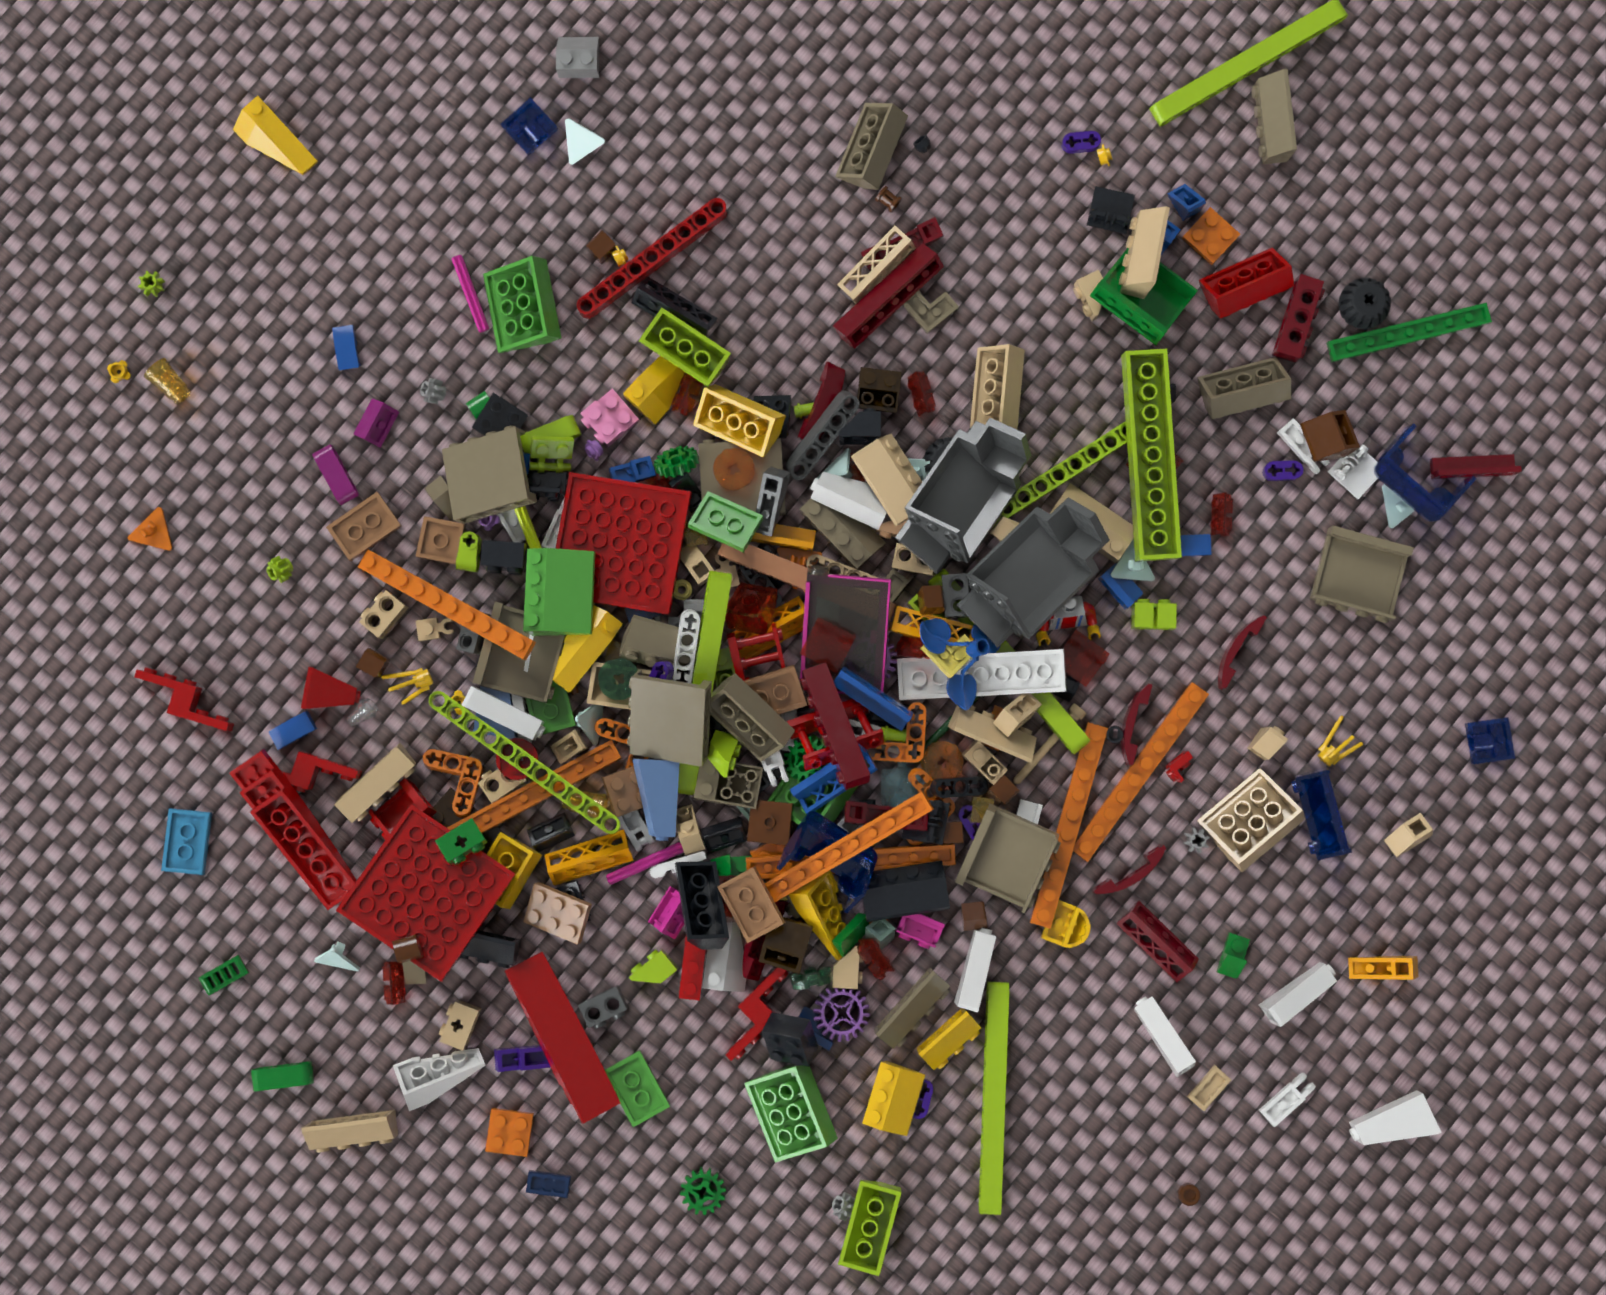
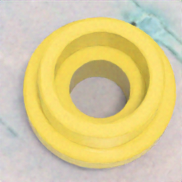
(688, 592)

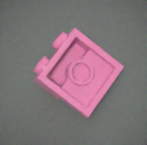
(609, 418)

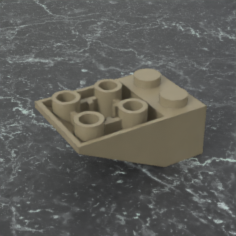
(738, 789)

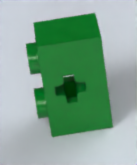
(450, 842)

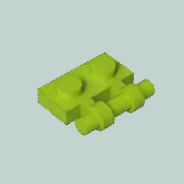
(551, 448)

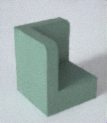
(881, 932)

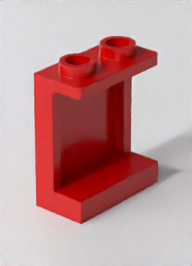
(392, 811)

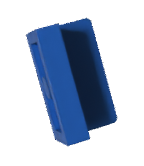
(1123, 590)

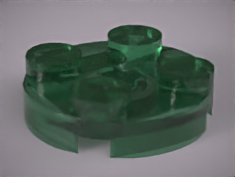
(607, 680)
(811, 977)

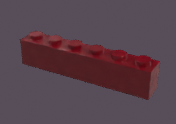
(888, 296)
(835, 726)

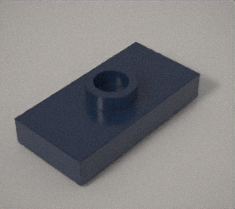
(548, 1184)

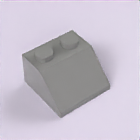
(577, 57)

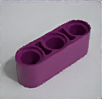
(335, 474)

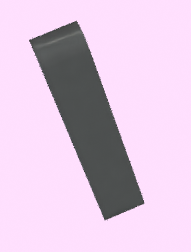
(831, 431)

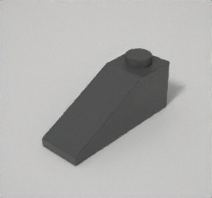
(771, 498)

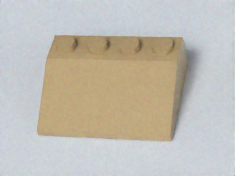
(1251, 819)

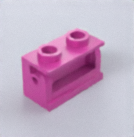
(668, 914)
(921, 929)

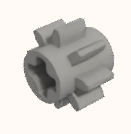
(433, 391)
(1202, 843)
(843, 1206)

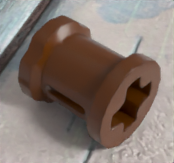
(888, 199)

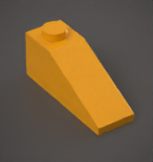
(1383, 967)

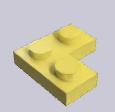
(952, 658)

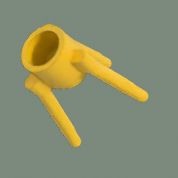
(421, 679)
(1330, 754)

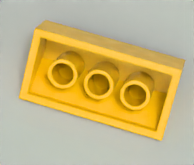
(738, 420)

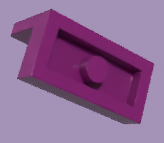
(376, 422)

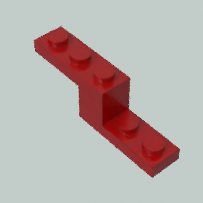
(184, 699)
(307, 768)
(692, 972)
(757, 1011)

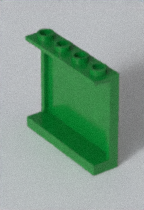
(1149, 315)

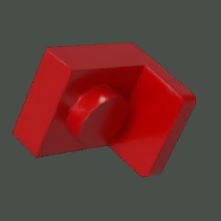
(1180, 762)

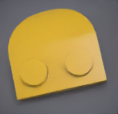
(1069, 926)

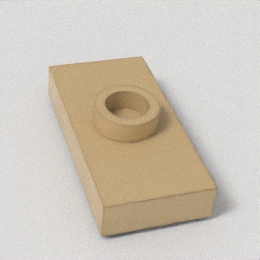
(1209, 1088)

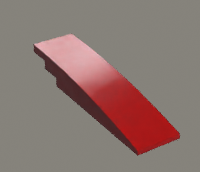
(293, 828)
(562, 1038)

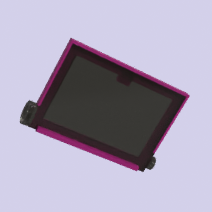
(857, 607)

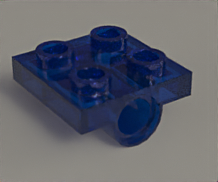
(529, 126)
(1489, 740)

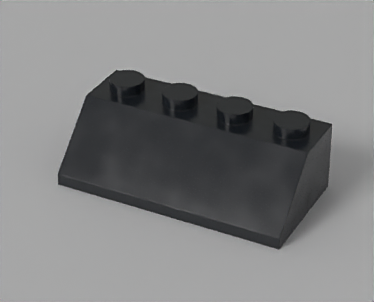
(906, 891)
(702, 904)
(493, 947)

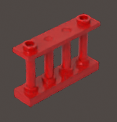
(736, 644)
(806, 724)

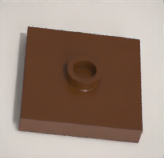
(770, 822)

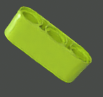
(562, 427)

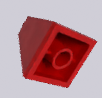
(326, 691)

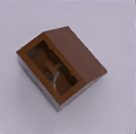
(1330, 436)

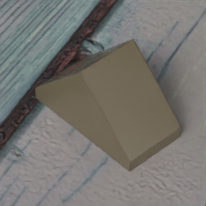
(440, 495)

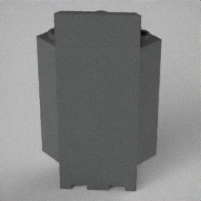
(964, 493)
(1034, 571)

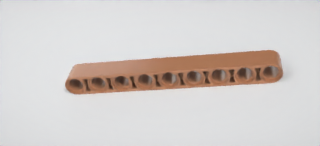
(772, 566)

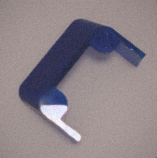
(1430, 505)
(1321, 814)
(817, 833)

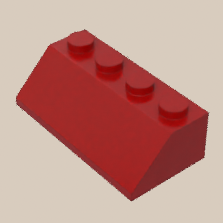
(1247, 282)

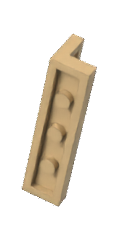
(882, 269)

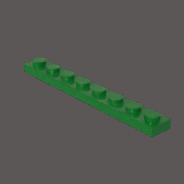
(1409, 332)

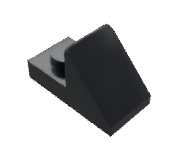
(686, 483)

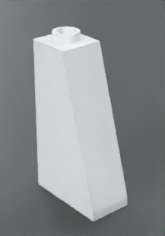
(849, 497)
(503, 713)
(975, 970)
(1298, 994)
(1164, 1036)
(1397, 1120)

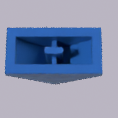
(1186, 201)

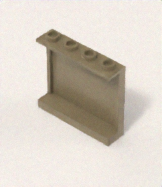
(487, 475)
(749, 494)
(1360, 573)
(505, 671)
(669, 719)
(1009, 857)

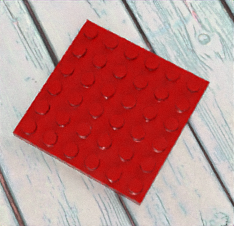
(634, 538)
(418, 893)

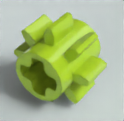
(147, 279)
(279, 569)

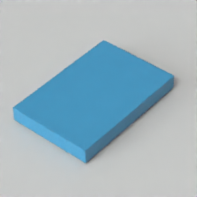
(186, 841)

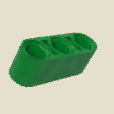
(282, 1076)

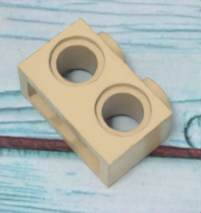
(912, 565)
(387, 618)
(1017, 713)
(505, 785)

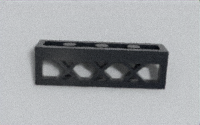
(653, 301)

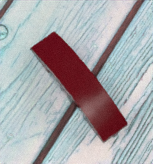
(925, 233)
(832, 383)
(1225, 672)
(1129, 750)
(862, 813)
(1152, 858)
(751, 966)

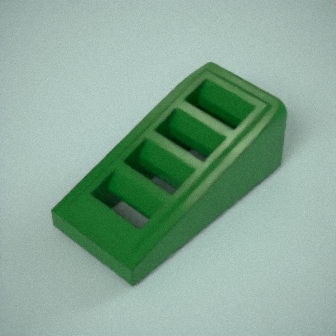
(207, 984)

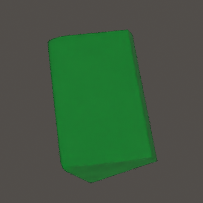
(851, 934)

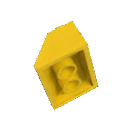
(518, 859)
(948, 1039)
(893, 1098)

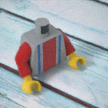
(1072, 614)

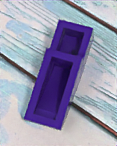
(520, 1058)

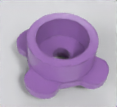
(593, 449)
(489, 522)

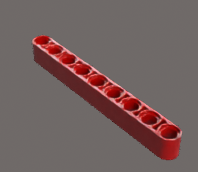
(657, 249)

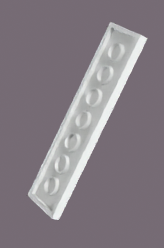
(994, 674)

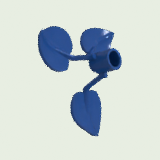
(935, 637)

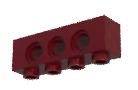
(1284, 347)

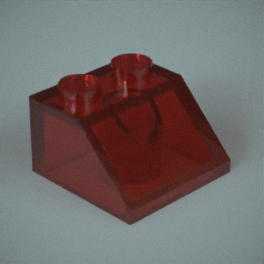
(751, 608)

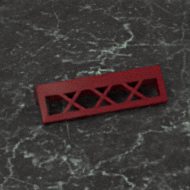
(1473, 466)
(1161, 939)

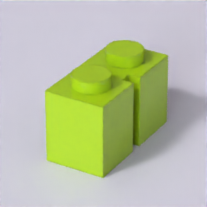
(1153, 615)

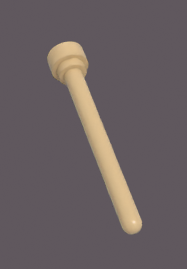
(1076, 714)

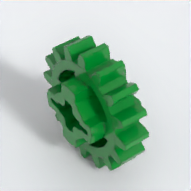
(676, 461)
(795, 759)
(711, 1193)

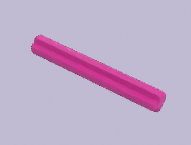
(470, 293)
(644, 863)

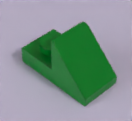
(730, 865)
(1233, 956)

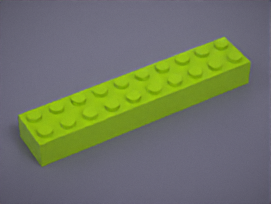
(1151, 455)

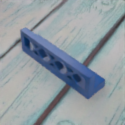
(872, 698)
(820, 779)

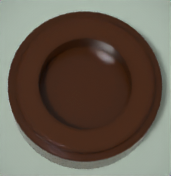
(1188, 1194)

